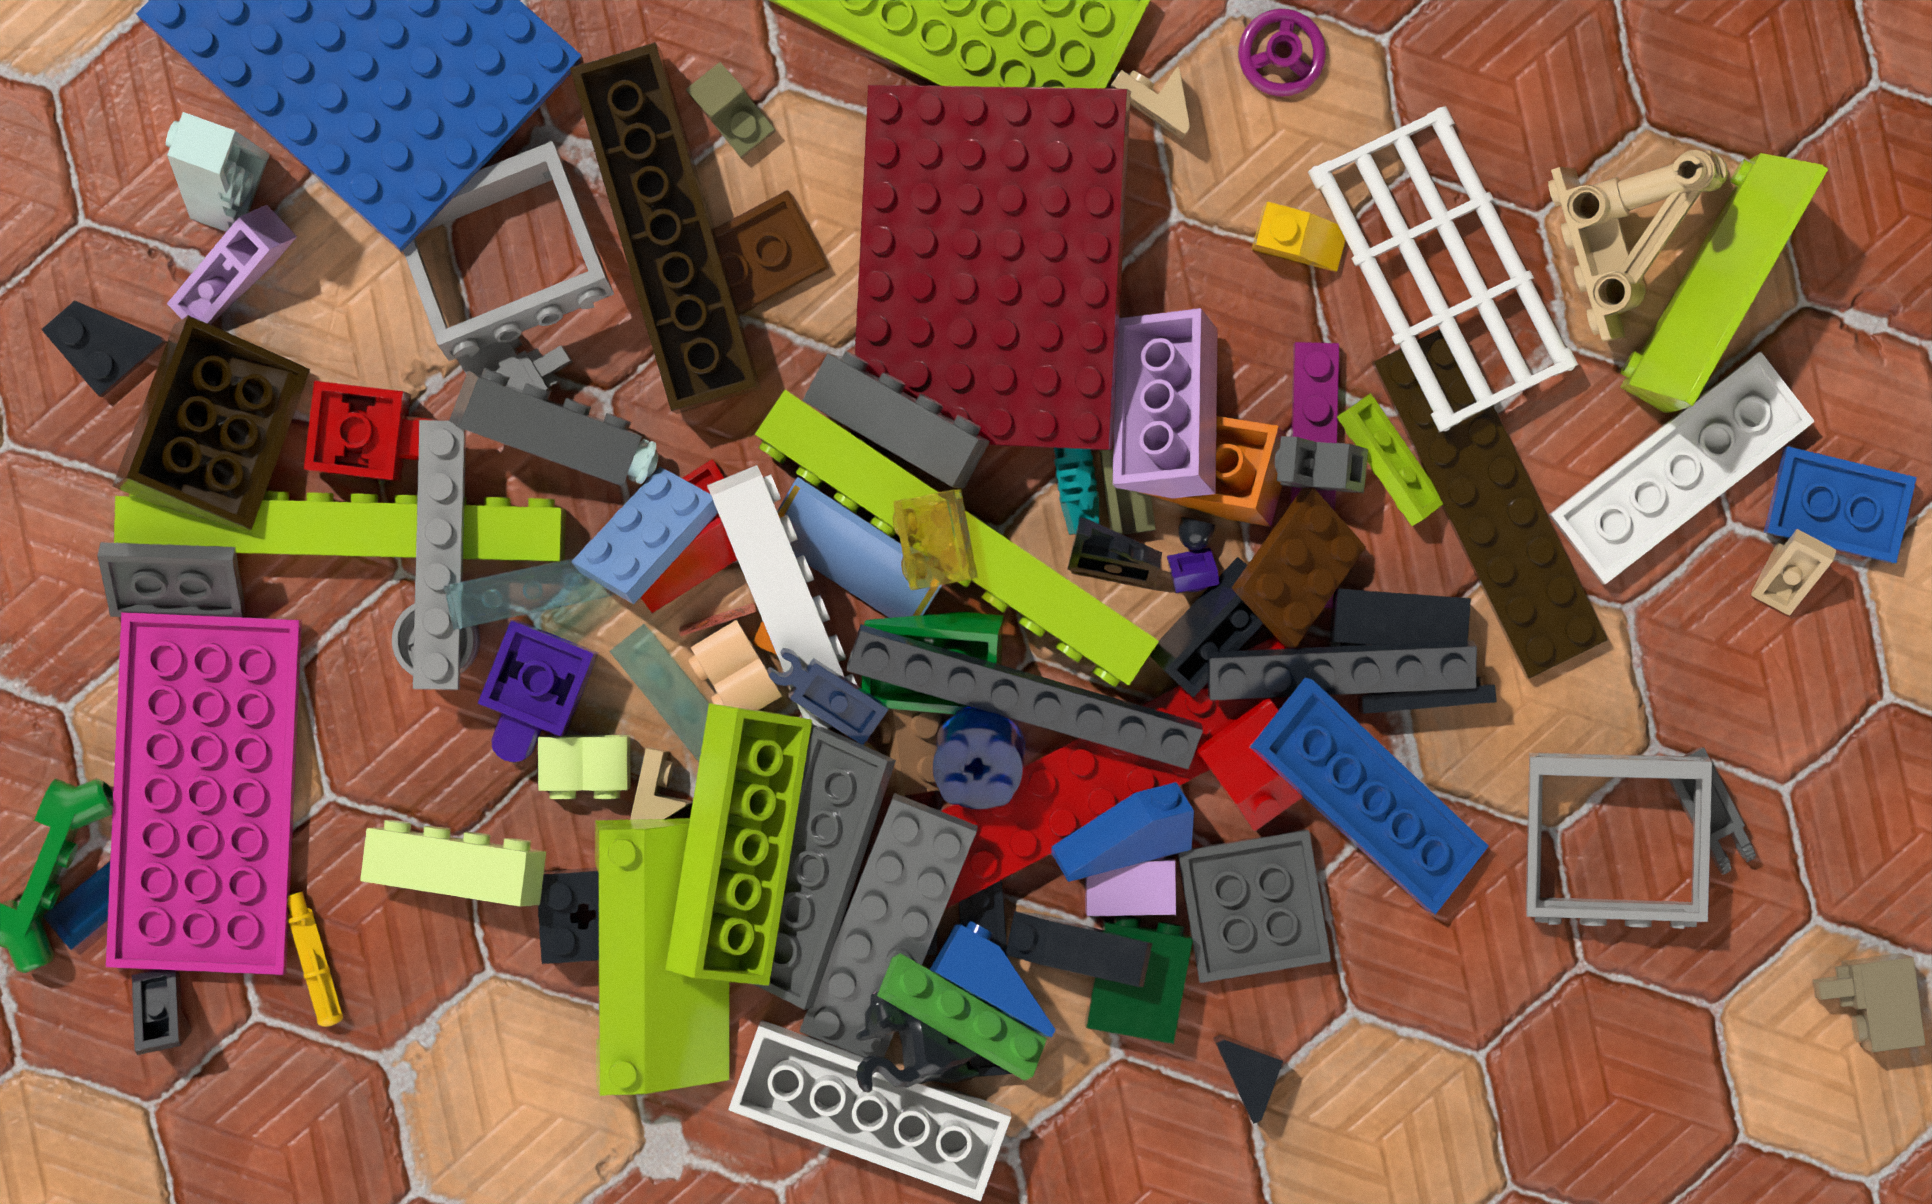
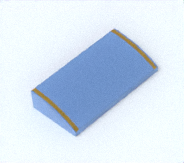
(851, 552)

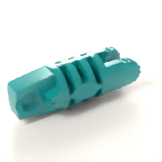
(1076, 486)

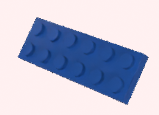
(1369, 795)

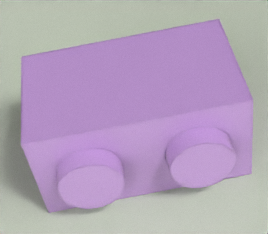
(1133, 890)

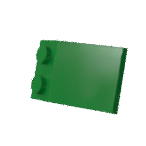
(960, 632)

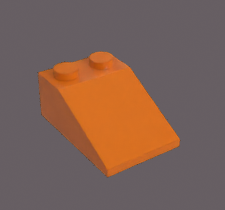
(1244, 473)

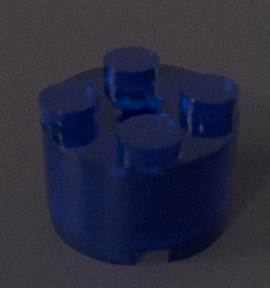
(978, 759)

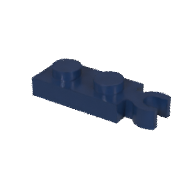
(830, 697)

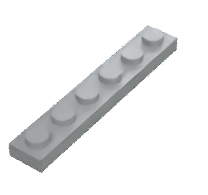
(438, 553)

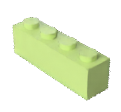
(453, 865)

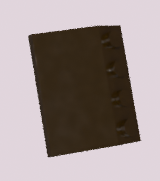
(211, 425)

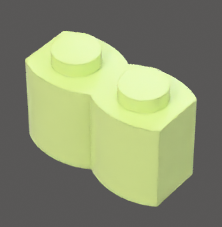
(584, 763)

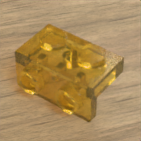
(934, 539)

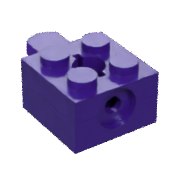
(535, 687)

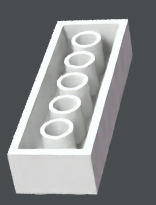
(913, 1130)

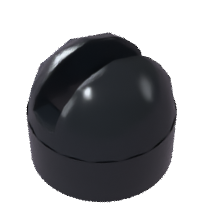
(1195, 533)

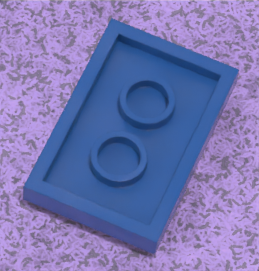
(1840, 504)

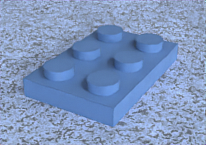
(646, 535)

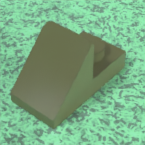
(730, 110)

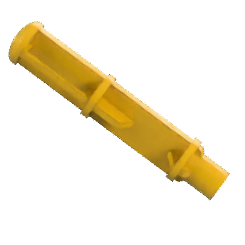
(313, 961)

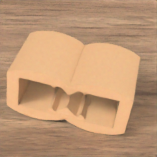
(734, 669)

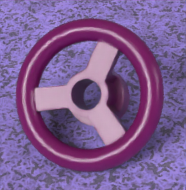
(1285, 35)

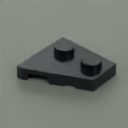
(100, 345)
(1112, 555)

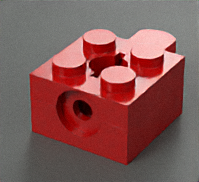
(360, 431)

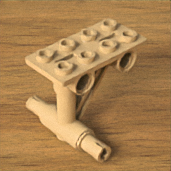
(1600, 239)

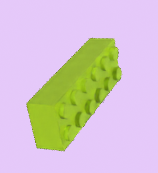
(738, 845)

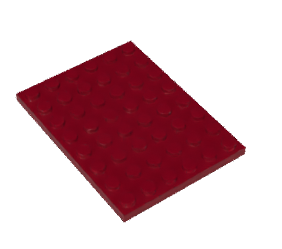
(997, 255)

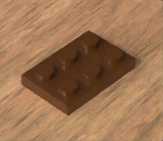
(1298, 567)

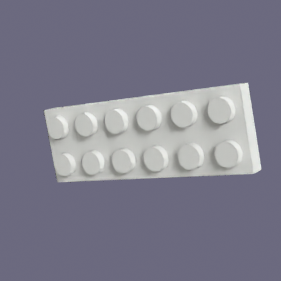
(1681, 468)

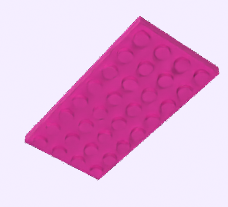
(203, 793)

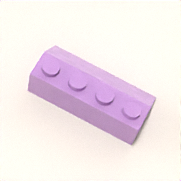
(1166, 404)

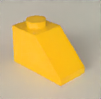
(1299, 236)

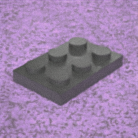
(171, 579)

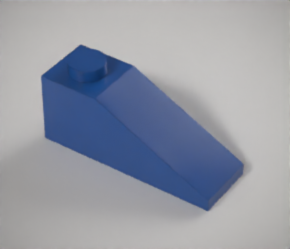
(1132, 832)
(985, 972)

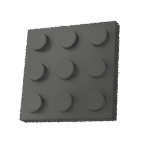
(1254, 906)

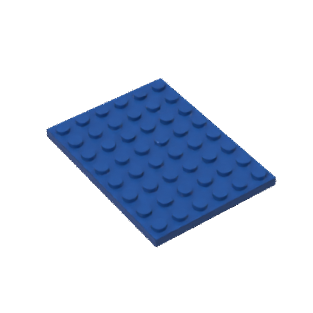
(376, 94)

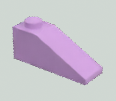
(233, 265)

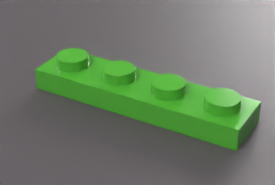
(962, 1016)

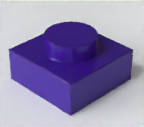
(1193, 570)

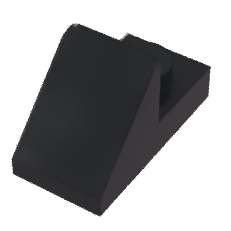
(158, 1011)

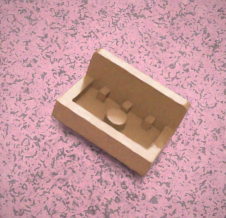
(910, 741)

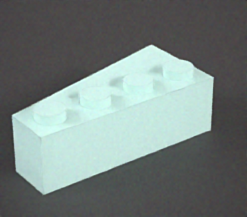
(214, 170)

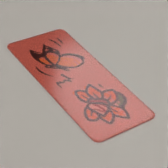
(717, 619)

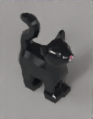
(926, 1052)

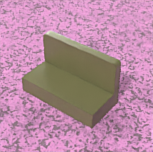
(1127, 509)

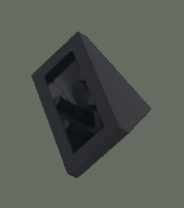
(1252, 1072)

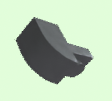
(1321, 465)

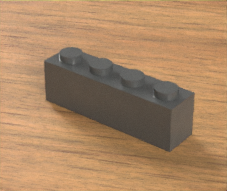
(897, 420)
(545, 427)

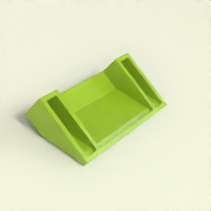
(1722, 281)
(653, 1023)

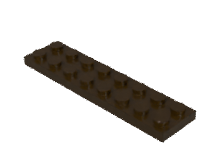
(1494, 515)

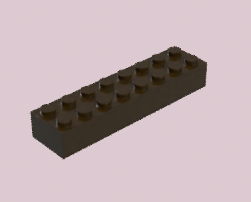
(665, 228)

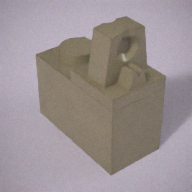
(1885, 1000)

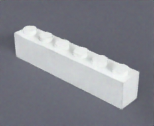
(775, 574)

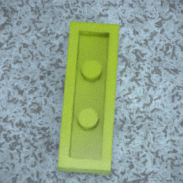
(1391, 459)

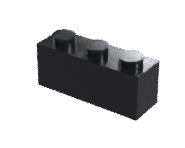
(1397, 618)
(1212, 624)

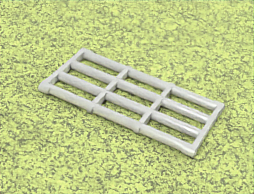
(1442, 314)

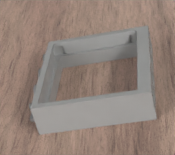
(539, 308)
(1635, 912)

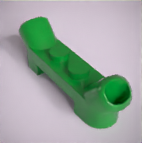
(64, 811)

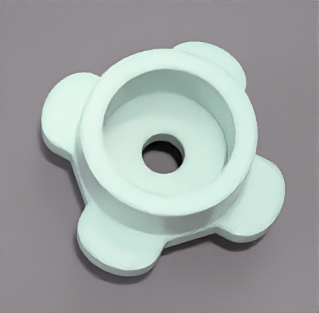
(644, 461)

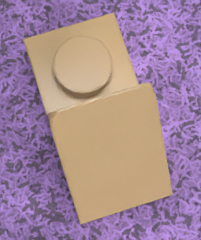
(1165, 108)
(1792, 571)
(654, 774)

